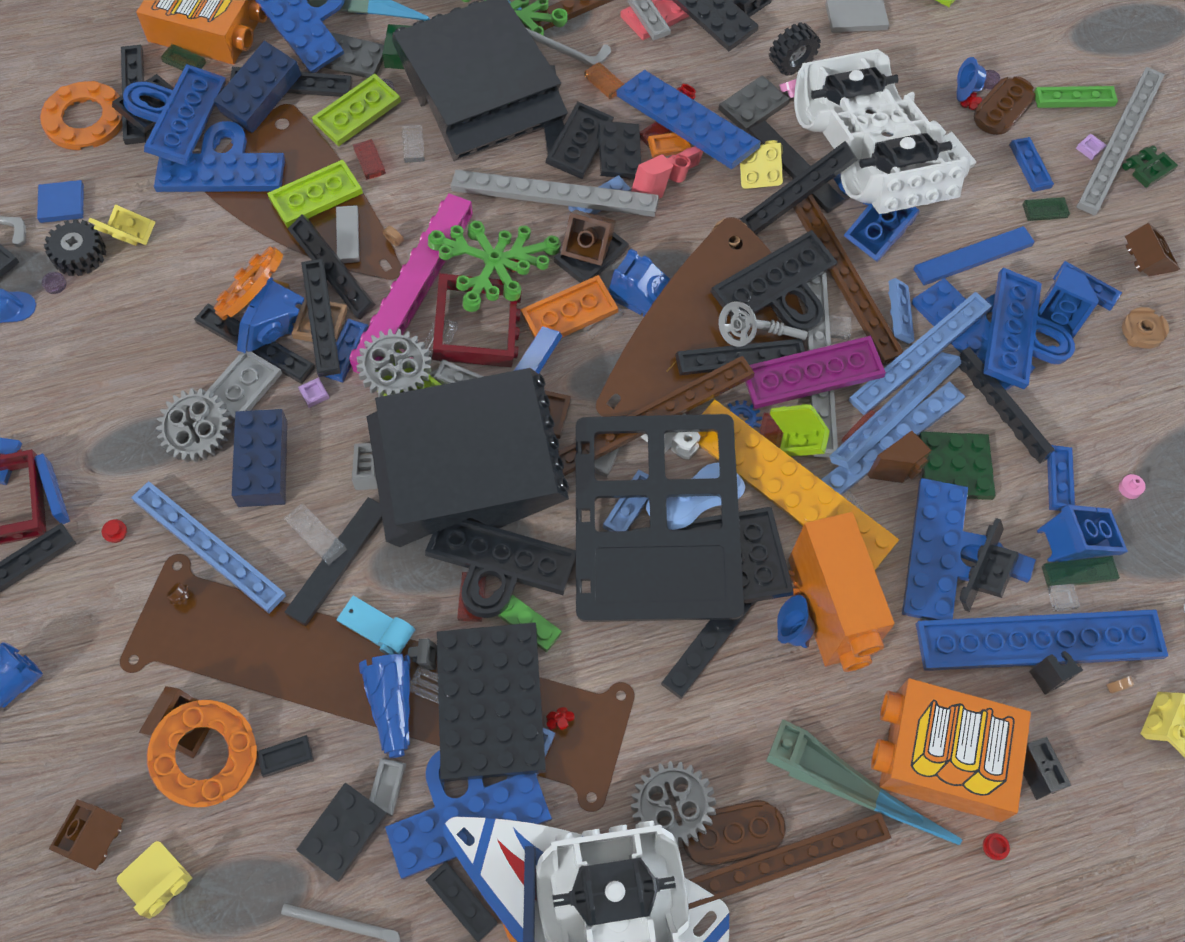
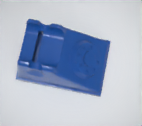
(878, 232)
(637, 283)
(268, 316)
(1083, 534)

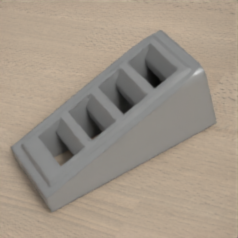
(365, 479)

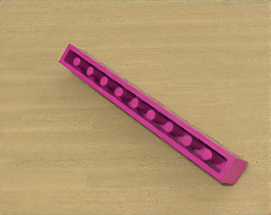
(415, 276)

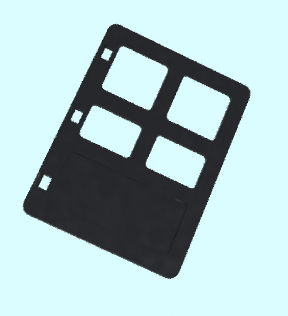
(658, 570)

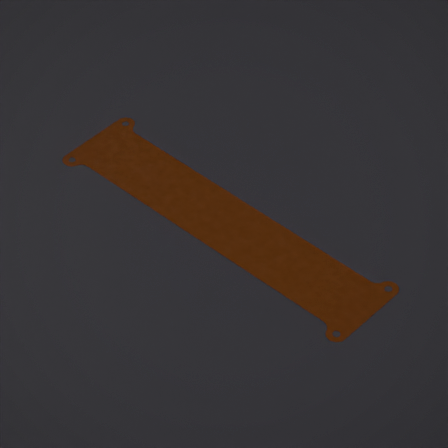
(317, 666)

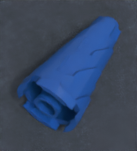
(16, 673)
(388, 695)

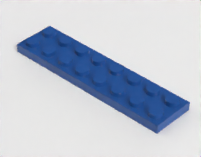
(688, 119)

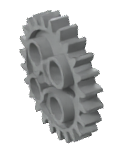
(386, 347)
(175, 433)
(695, 796)

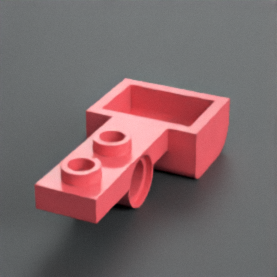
(654, 174)

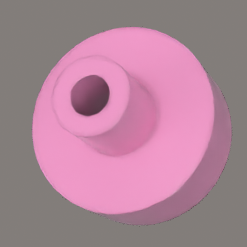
(790, 87)
(1132, 486)

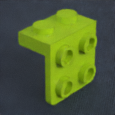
(802, 430)

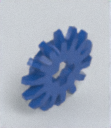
(747, 412)

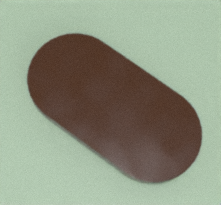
(1004, 105)
(738, 834)

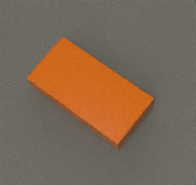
(667, 144)

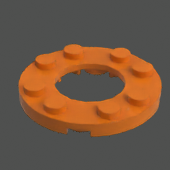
(74, 138)
(248, 282)
(211, 791)

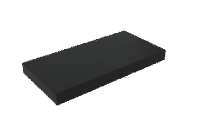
(577, 141)

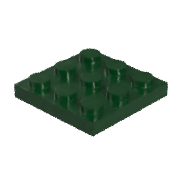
(960, 461)

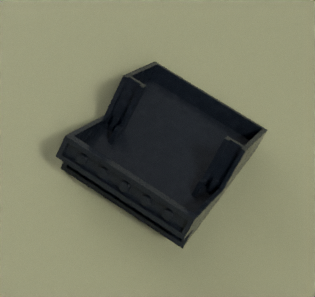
(480, 76)
(464, 454)

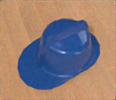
(970, 78)
(15, 306)
(795, 623)

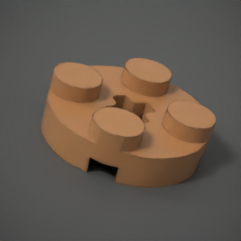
(1139, 337)

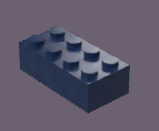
(258, 87)
(259, 458)

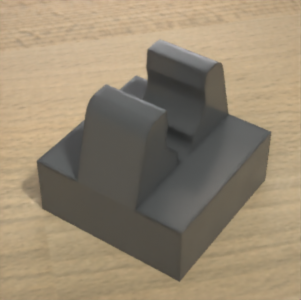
(424, 654)

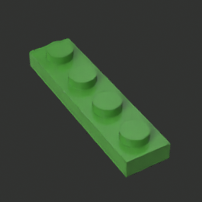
(1075, 96)

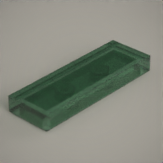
(1080, 571)

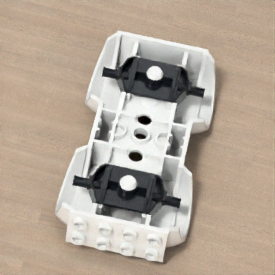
(890, 171)
(613, 886)

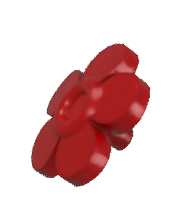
(972, 101)
(559, 719)

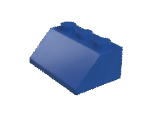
(1069, 301)

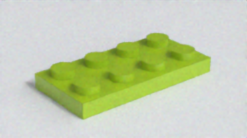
(356, 109)
(315, 192)

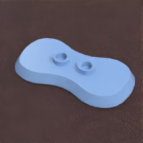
(684, 510)

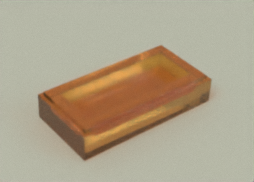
(603, 80)

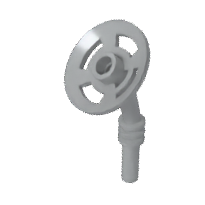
(748, 321)

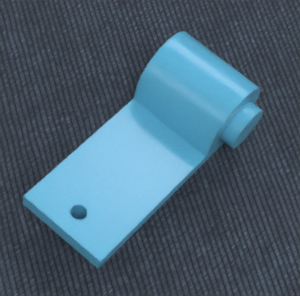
(376, 626)

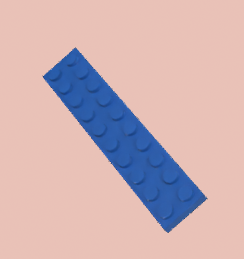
(1031, 638)

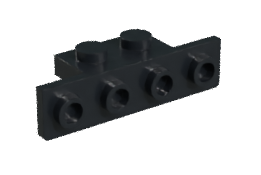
(992, 568)

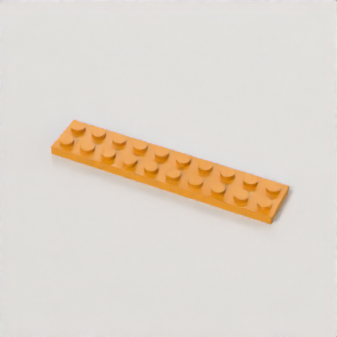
(792, 485)

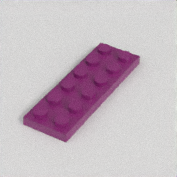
(814, 372)

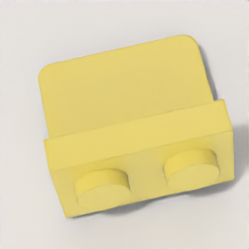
(763, 167)
(126, 226)
(1167, 720)
(153, 880)

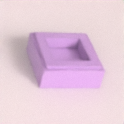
(1091, 146)
(313, 392)

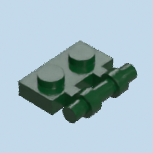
(1152, 171)

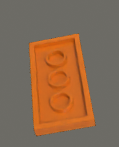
(571, 308)

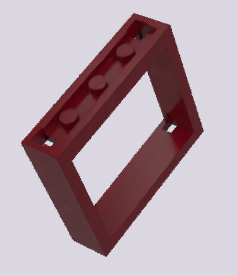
(468, 354)
(30, 528)

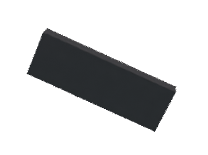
(462, 902)

